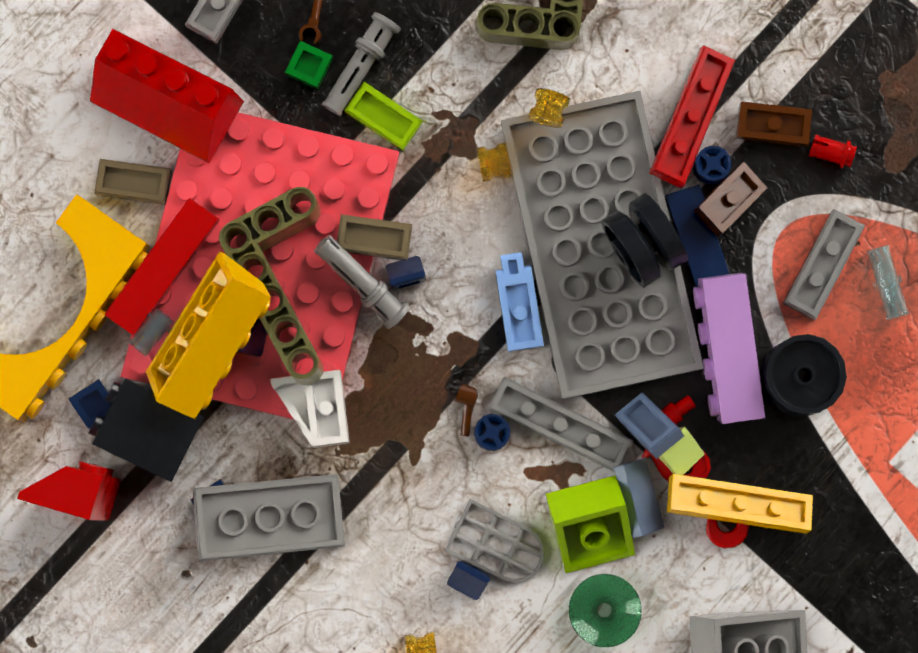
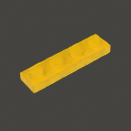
(739, 503)

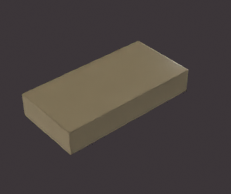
(132, 181)
(374, 237)

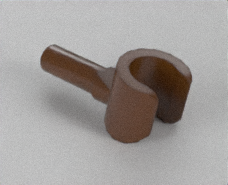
(313, 22)
(467, 396)

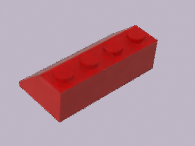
(162, 96)

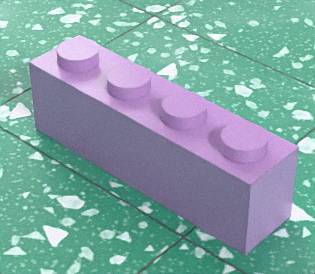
(730, 348)

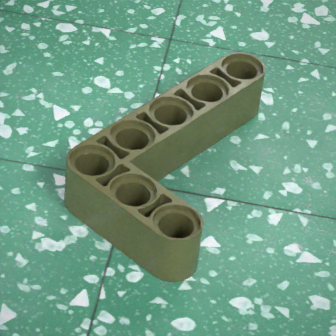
(545, 18)
(252, 254)

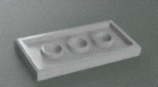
(268, 517)

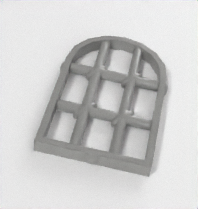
(489, 530)

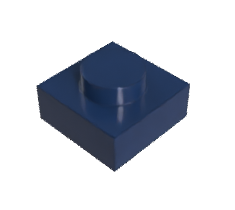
(90, 402)

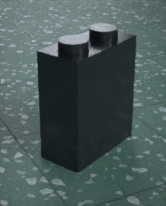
(143, 430)

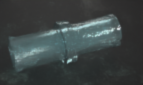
(887, 282)

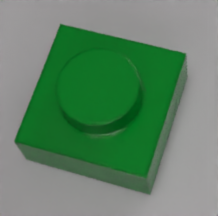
(309, 65)

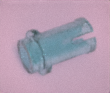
(151, 331)

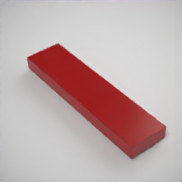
(692, 116)
(162, 267)

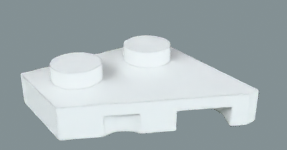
(317, 408)

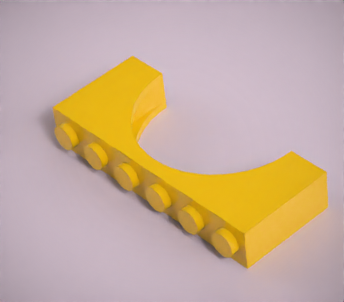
(110, 260)

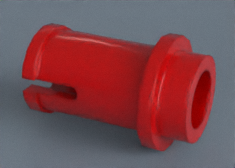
(833, 151)

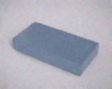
(649, 425)
(639, 497)

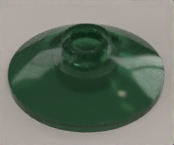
(624, 613)

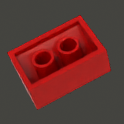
(77, 491)

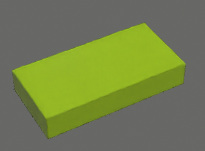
(383, 116)

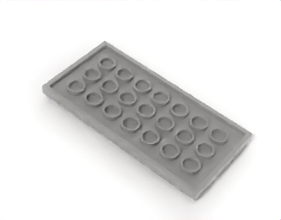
(596, 316)

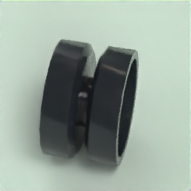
(644, 240)
(822, 383)

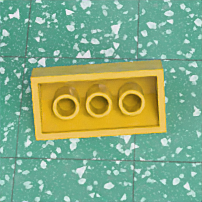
(207, 336)

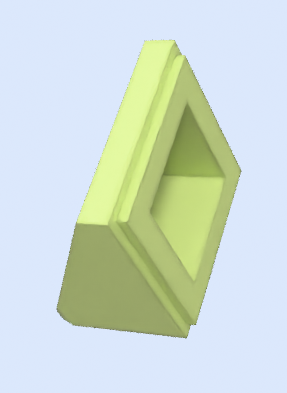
(682, 454)

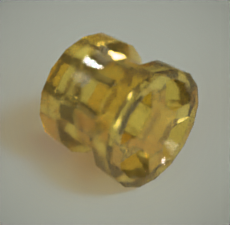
(549, 108)
(493, 162)
(421, 644)

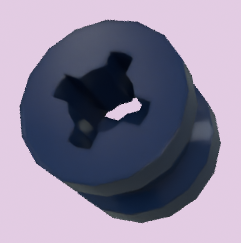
(716, 160)
(489, 428)

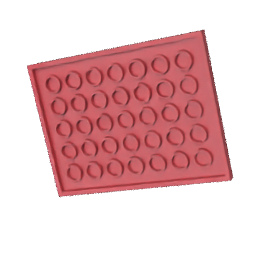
(248, 169)

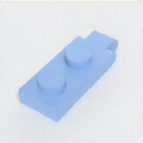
(518, 304)

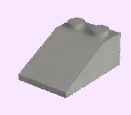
(749, 632)

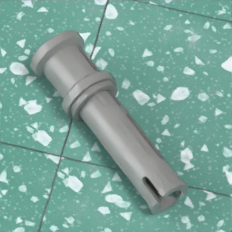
(336, 100)
(372, 292)

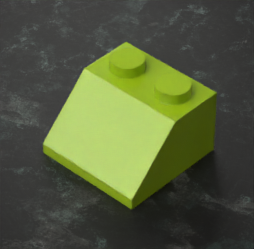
(590, 524)

